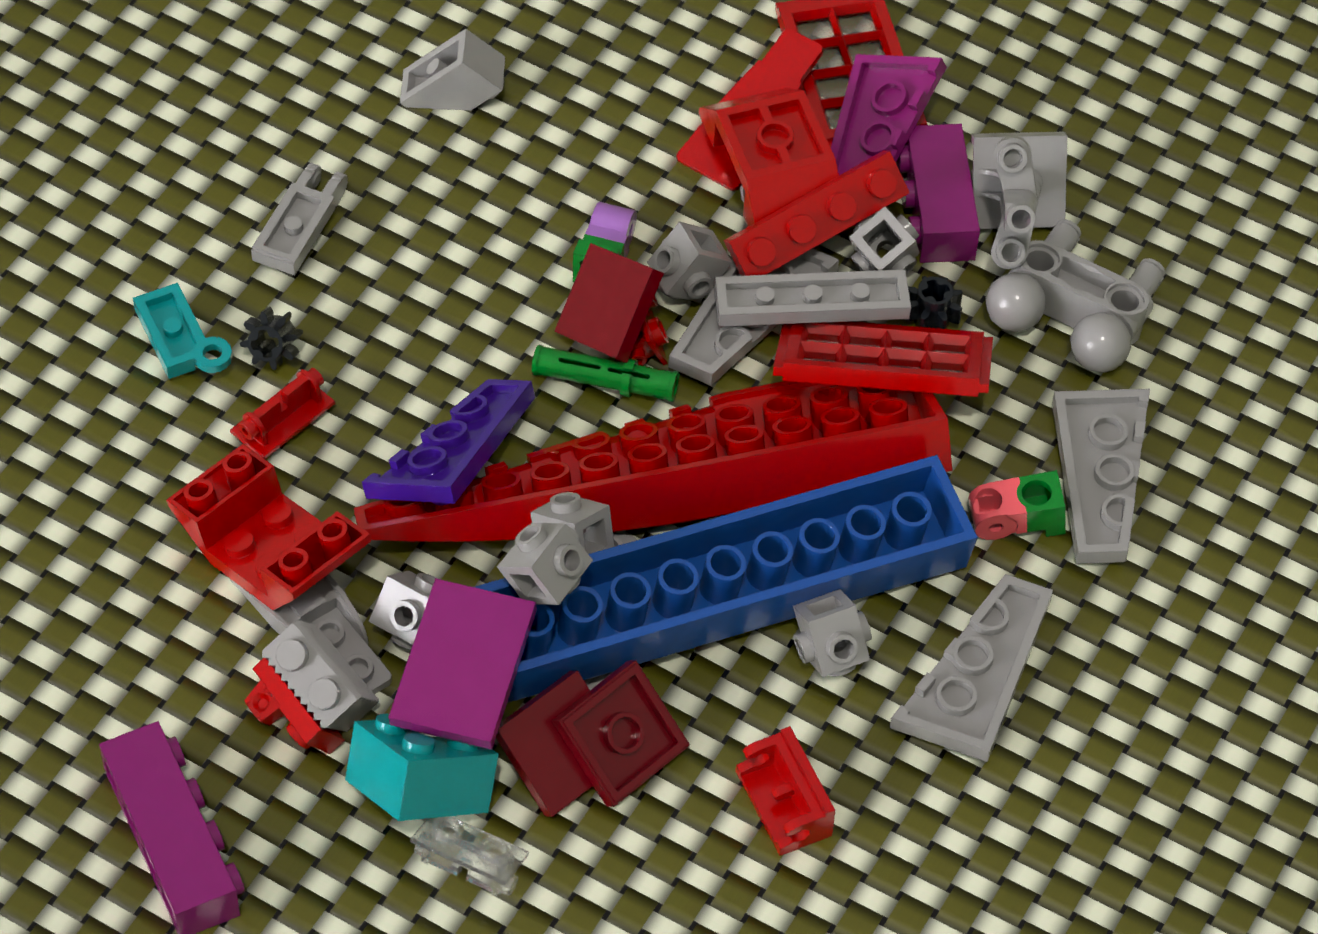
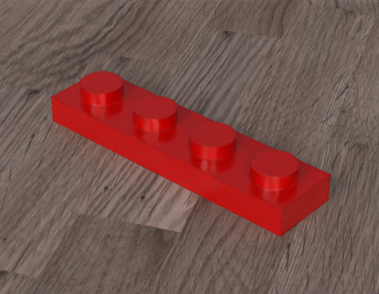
(817, 216)

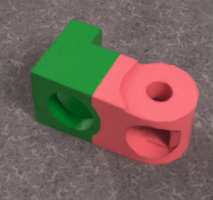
(1019, 506)

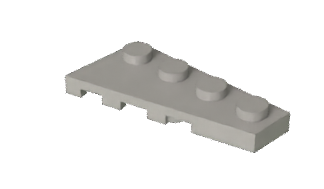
(711, 350)
(1100, 464)
(976, 679)

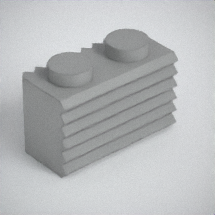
(319, 676)

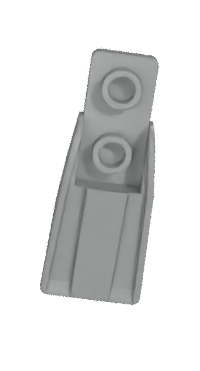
(338, 620)

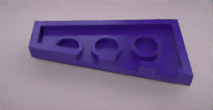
(454, 448)

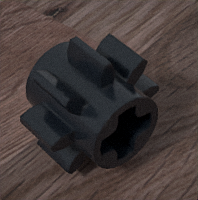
(935, 303)
(275, 326)

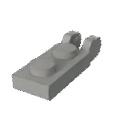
(298, 220)

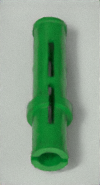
(606, 373)

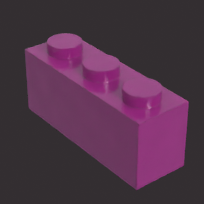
(940, 193)

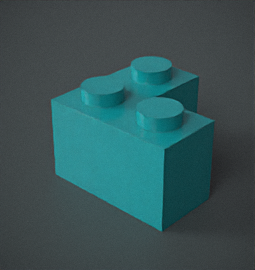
(418, 773)

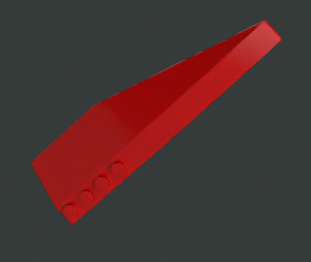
(694, 465)

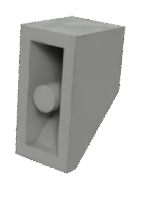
(454, 75)

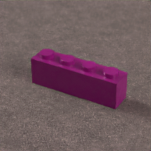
(171, 830)

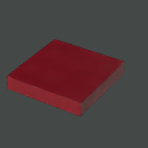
(608, 302)
(620, 733)
(539, 750)

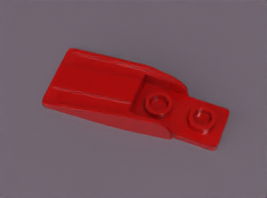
(782, 67)

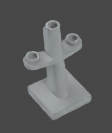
(1018, 188)

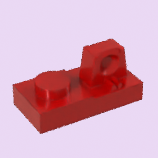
(273, 700)

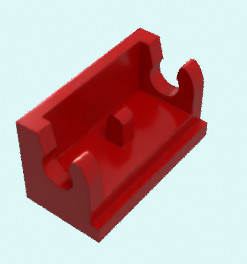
(786, 792)

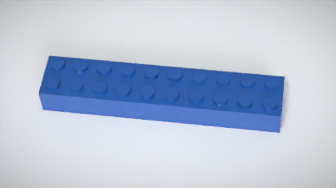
(747, 572)

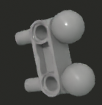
(1091, 299)

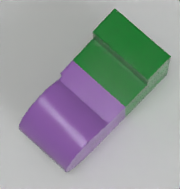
(608, 228)

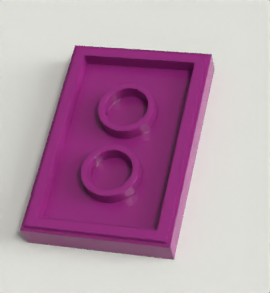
(463, 663)

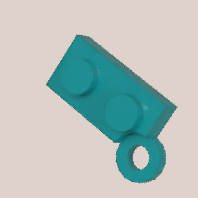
(177, 334)

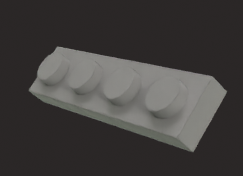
(812, 297)

